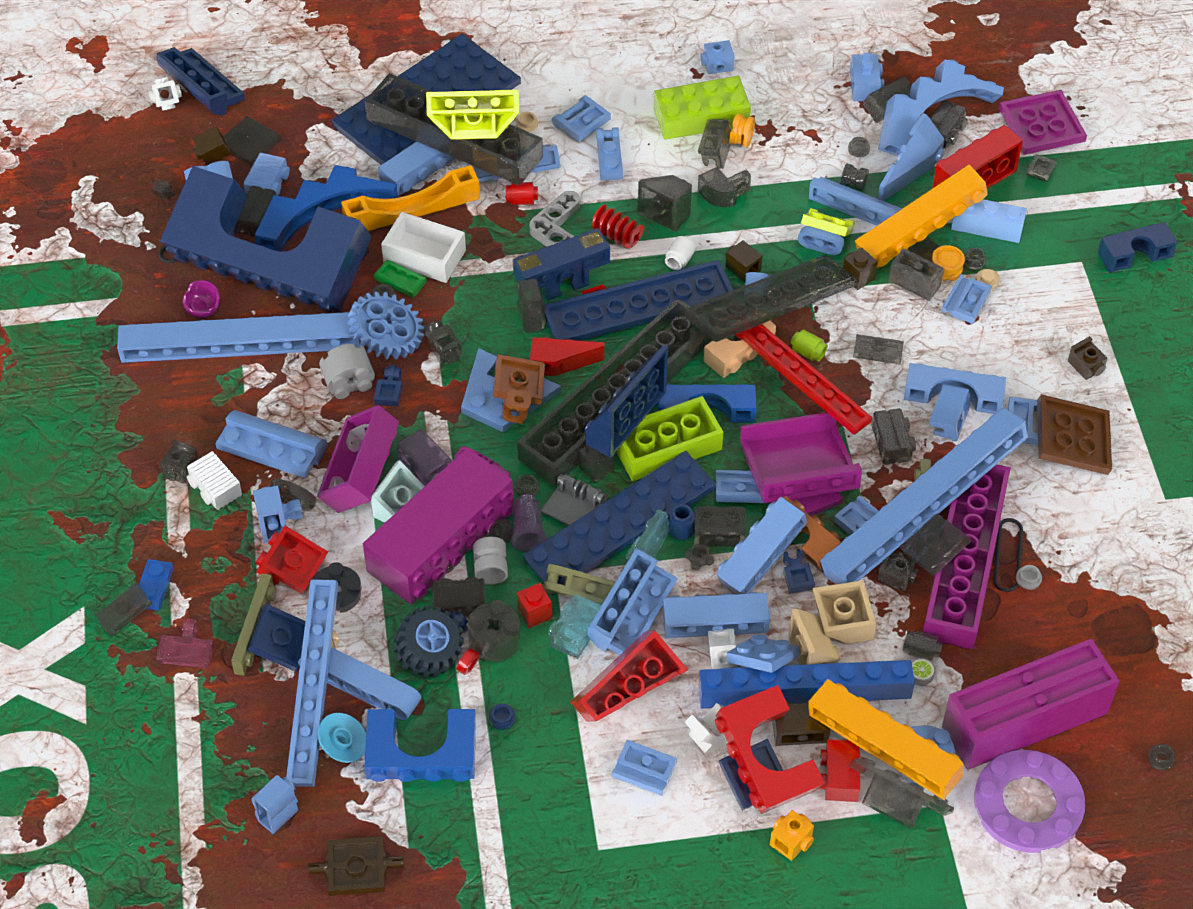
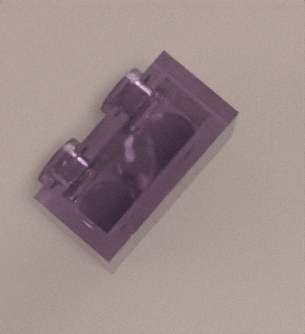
(422, 456)

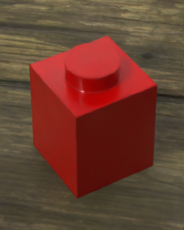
(534, 605)

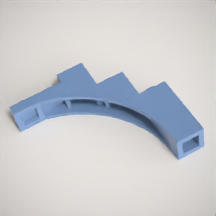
(948, 83)

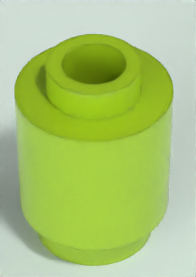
(808, 345)

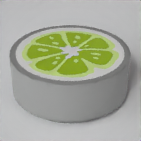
(923, 671)

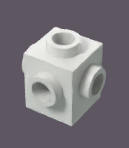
(165, 84)

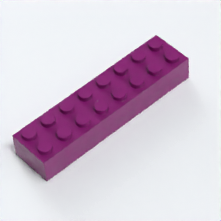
(962, 582)

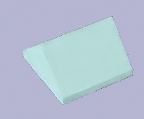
(394, 492)

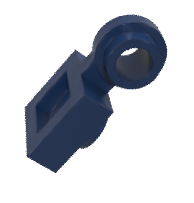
(389, 390)

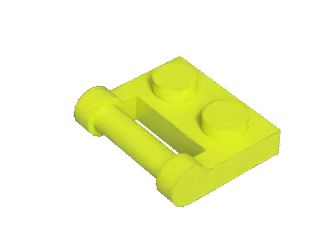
(828, 223)

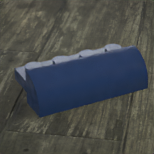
(200, 79)

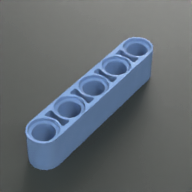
(371, 685)

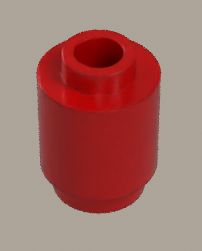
(521, 195)

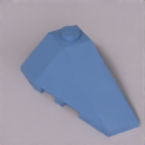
(914, 159)

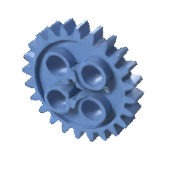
(385, 325)

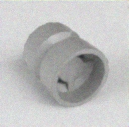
(490, 560)

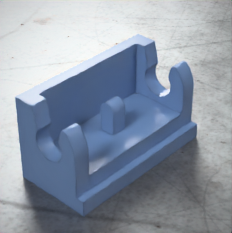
(950, 412)

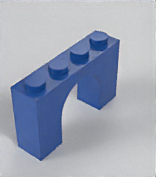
(452, 761)

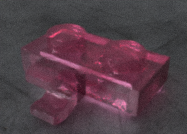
(185, 649)

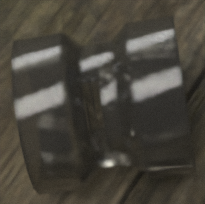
(854, 177)

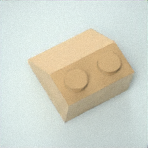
(845, 612)
(808, 634)

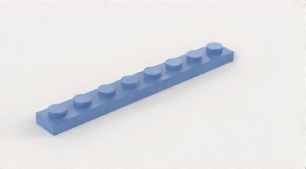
(312, 682)

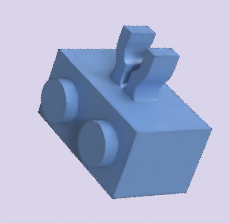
(865, 75)
(272, 511)

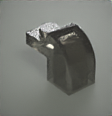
(721, 190)

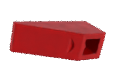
(565, 355)

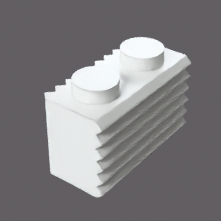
(214, 481)

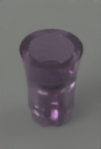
(527, 524)

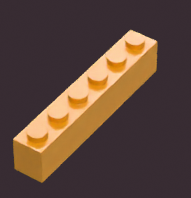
(923, 216)
(886, 738)

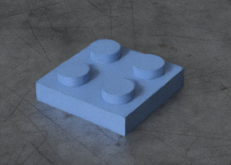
(763, 653)

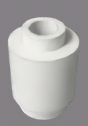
(680, 253)

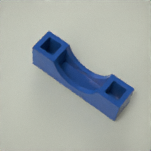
(735, 401)

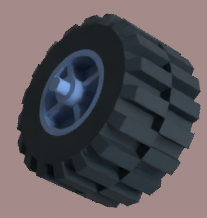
(428, 642)

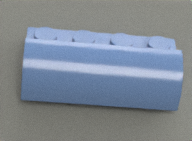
(271, 443)
(631, 603)

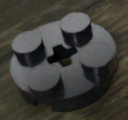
(347, 580)

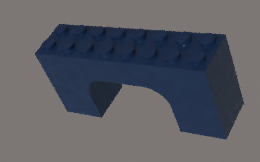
(313, 272)

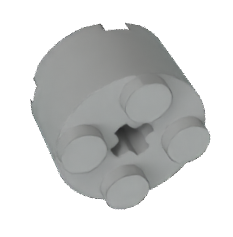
(347, 370)

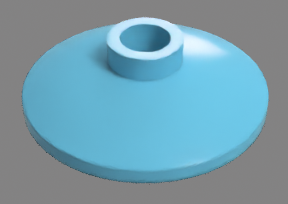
(346, 730)

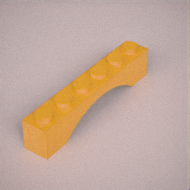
(453, 189)

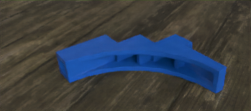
(288, 215)

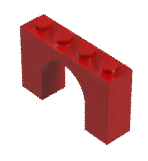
(767, 787)

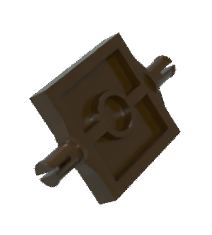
(356, 865)

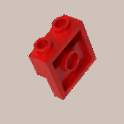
(291, 559)

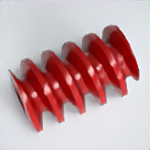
(616, 227)

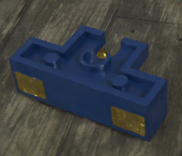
(565, 259)

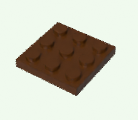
(1074, 434)

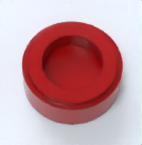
(467, 661)

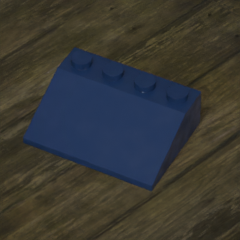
(629, 405)

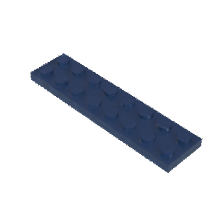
(634, 302)
(621, 518)

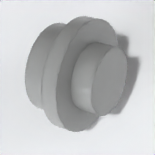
(1029, 577)

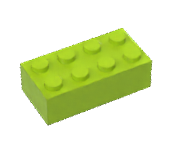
(687, 107)
(668, 434)

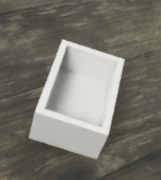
(424, 247)

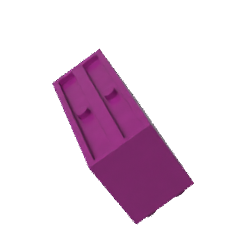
(438, 526)
(1029, 703)

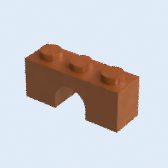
(820, 539)

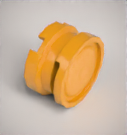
(742, 130)
(951, 260)

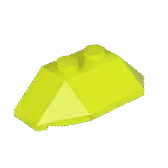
(473, 112)

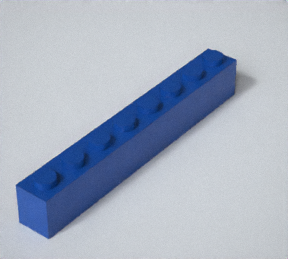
(800, 682)

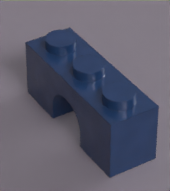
(1154, 241)

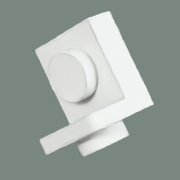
(720, 643)

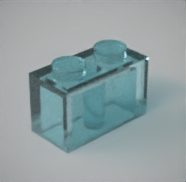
(571, 629)

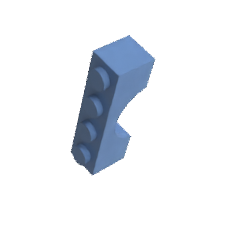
(927, 381)

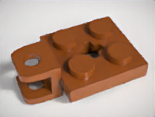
(516, 394)

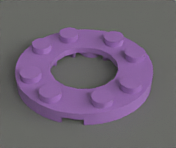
(1018, 833)

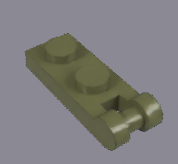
(578, 583)

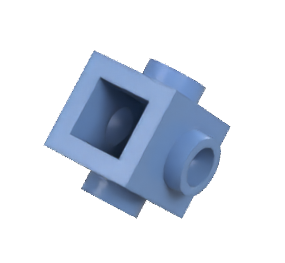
(718, 57)

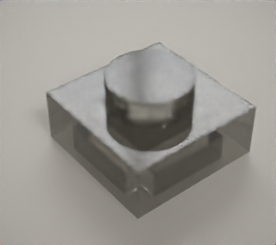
(1041, 168)

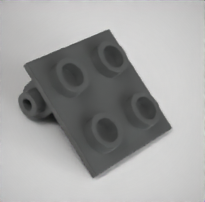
(572, 500)

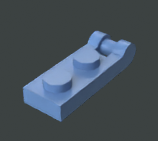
(609, 154)

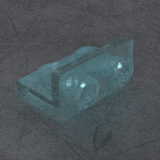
(653, 536)

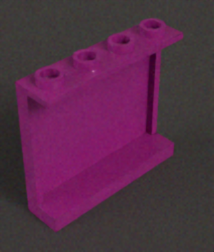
(798, 457)

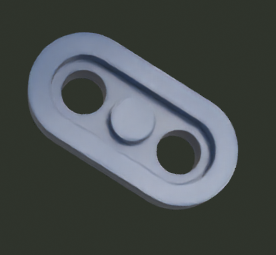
(821, 240)

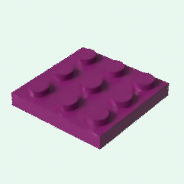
(1043, 121)

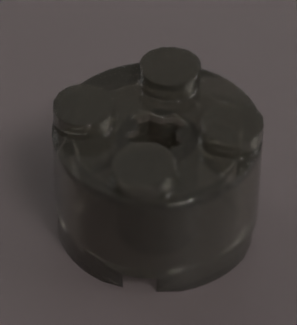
(494, 631)

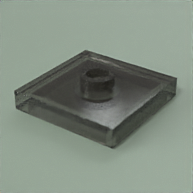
(250, 139)
(935, 544)

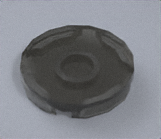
(291, 491)

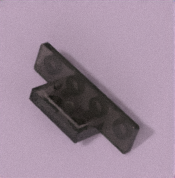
(895, 797)

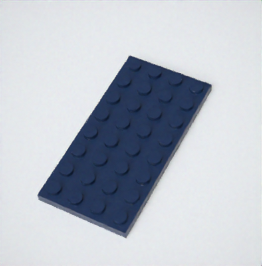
(452, 68)

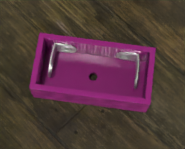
(361, 465)

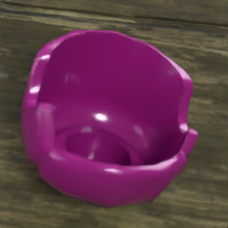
(201, 299)

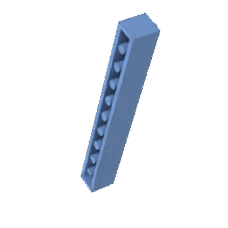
(234, 337)
(924, 498)

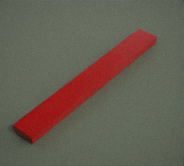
(806, 378)

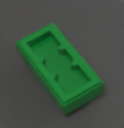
(400, 278)

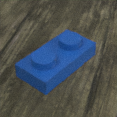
(155, 581)

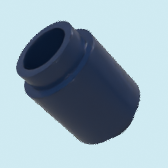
(681, 522)

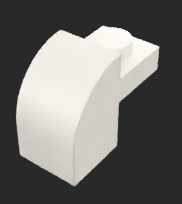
(705, 731)

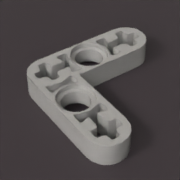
(552, 224)

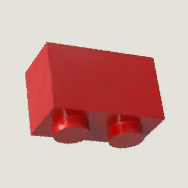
(840, 780)

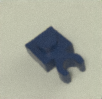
(797, 575)

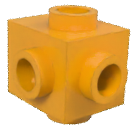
(792, 834)

